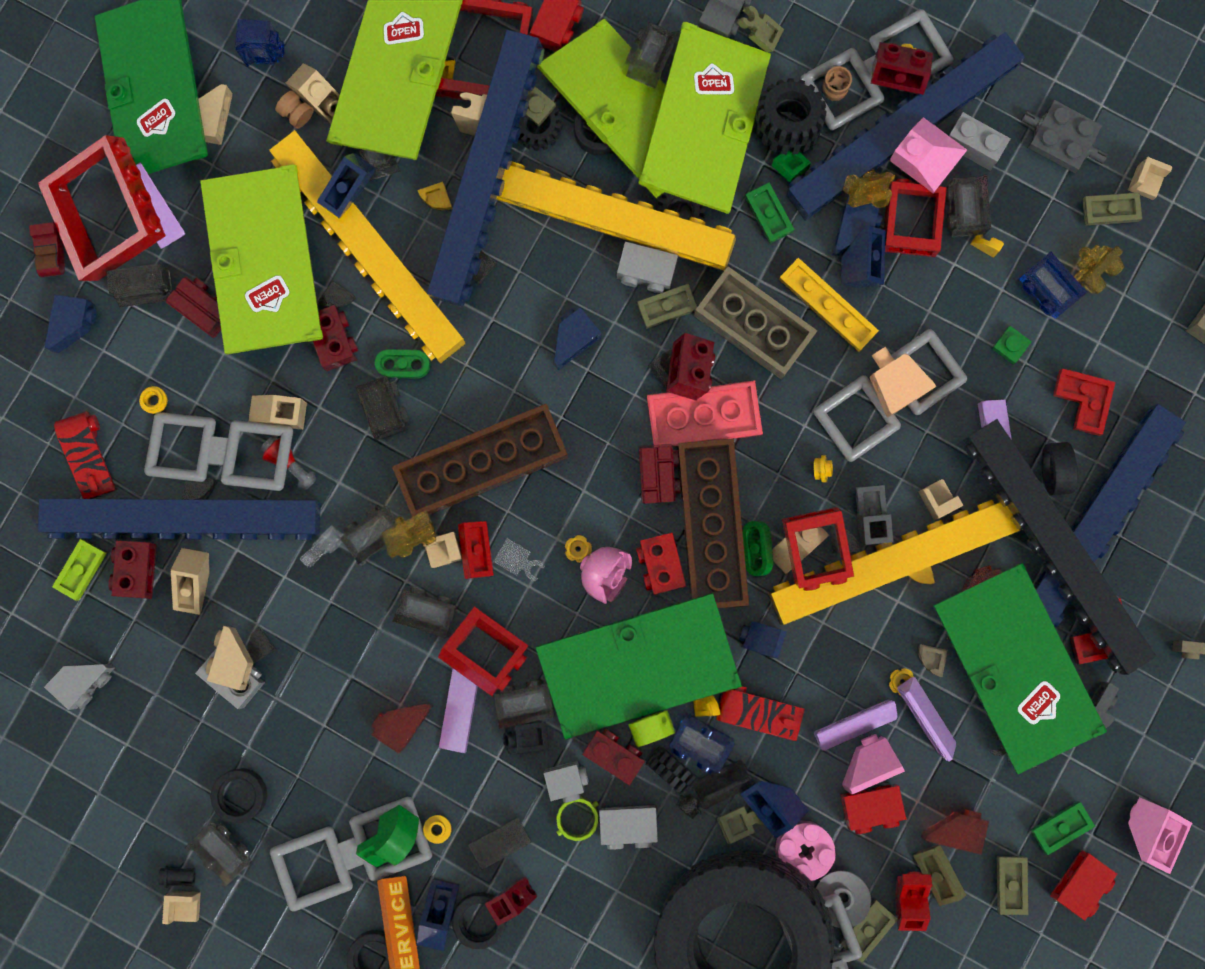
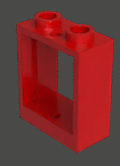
(914, 245)
(811, 521)
(470, 669)

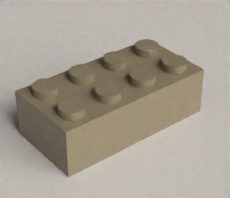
(754, 322)

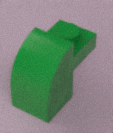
(393, 839)

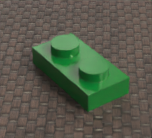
(769, 213)
(1062, 828)

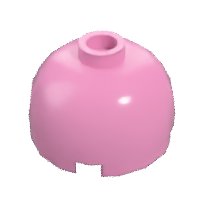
(604, 572)

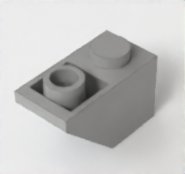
(76, 683)

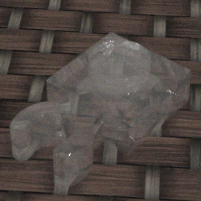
(328, 542)
(515, 557)

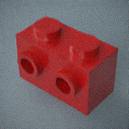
(555, 22)
(661, 564)
(873, 808)
(1084, 885)

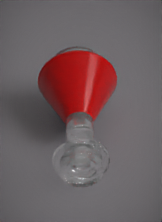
(270, 450)

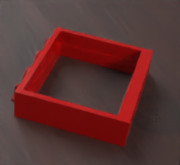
(518, 10)
(70, 225)

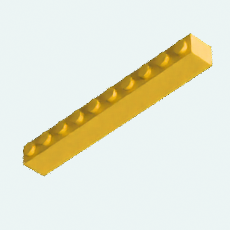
(617, 216)
(372, 254)
(898, 560)

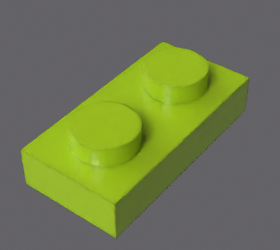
(79, 569)

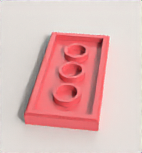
(720, 414)

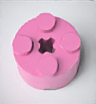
(820, 855)

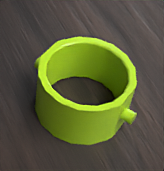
(651, 728)
(580, 837)

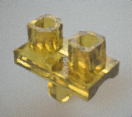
(869, 189)
(1094, 263)
(409, 534)

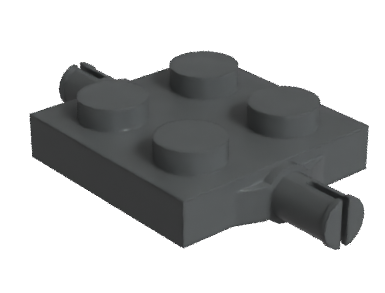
(1065, 136)

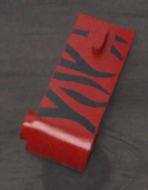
(83, 454)
(760, 714)

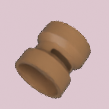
(840, 79)
(294, 109)

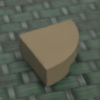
(933, 659)

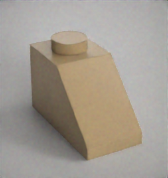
(214, 113)
(807, 542)
(189, 580)

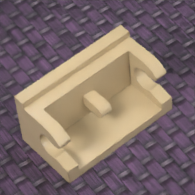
(468, 118)

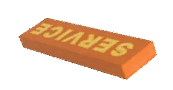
(398, 923)

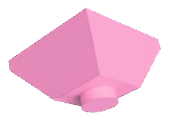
(927, 154)
(871, 764)
(1157, 834)

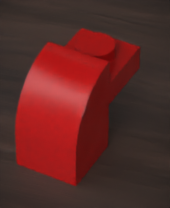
(912, 901)

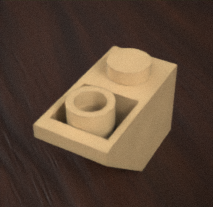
(315, 91)
(278, 410)
(231, 660)

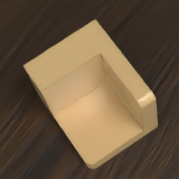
(1149, 177)
(939, 499)
(444, 550)
(181, 906)

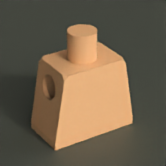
(898, 381)

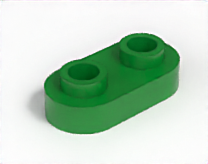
(403, 363)
(757, 549)

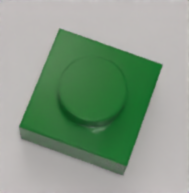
(791, 165)
(1011, 345)

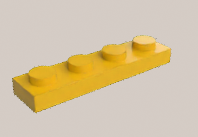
(828, 304)

